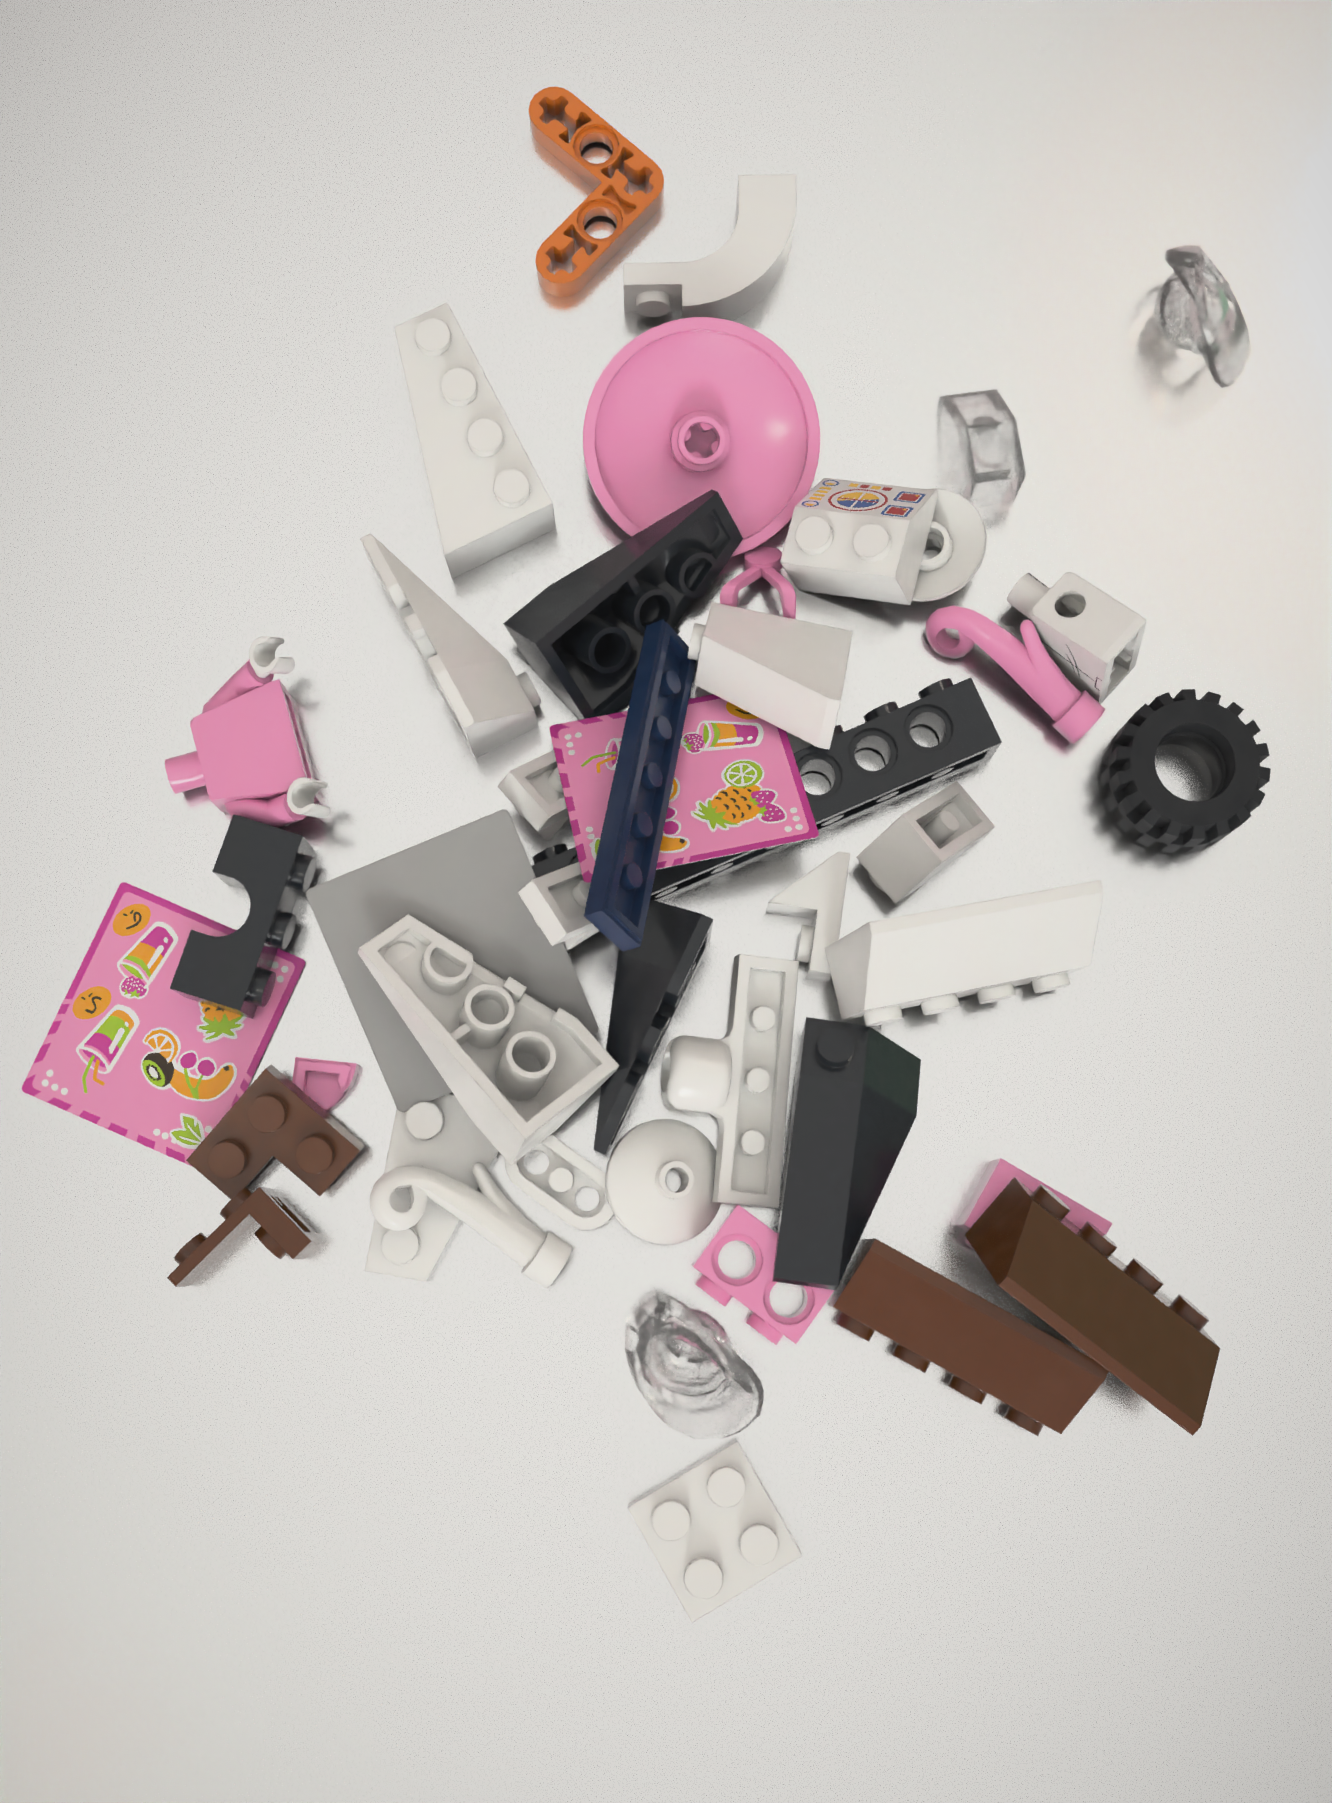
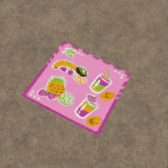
(729, 790)
(140, 1052)

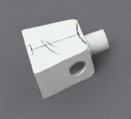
(1082, 629)

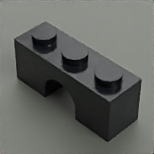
(236, 968)

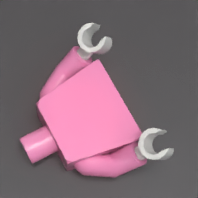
(251, 747)

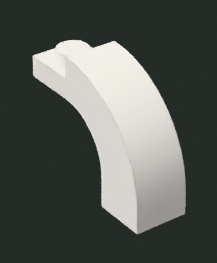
(734, 275)

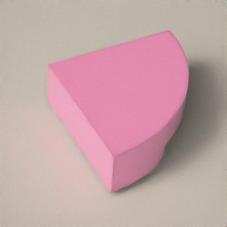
(325, 1080)

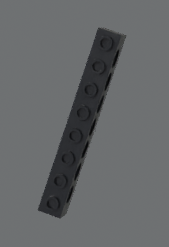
(950, 709)

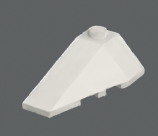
(468, 671)
(494, 1045)

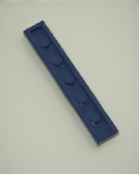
(641, 788)

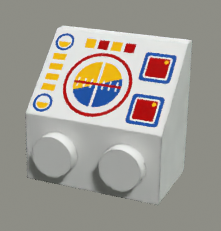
(859, 539)

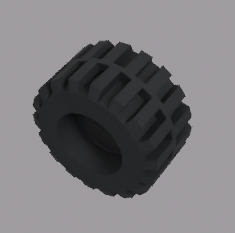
(1213, 734)

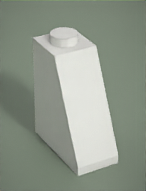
(774, 668)

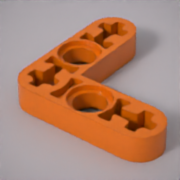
(610, 188)

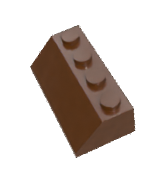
(1098, 1301)
(965, 1336)

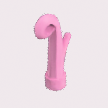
(1025, 662)

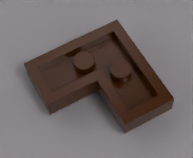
(280, 1123)

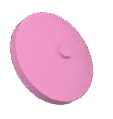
(697, 413)

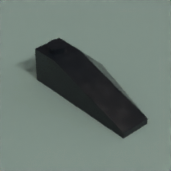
(592, 623)
(644, 1000)
(845, 1132)

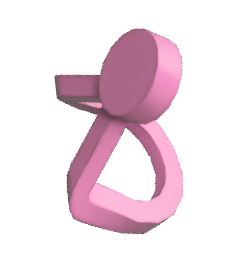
(766, 563)

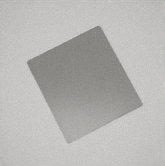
(466, 891)

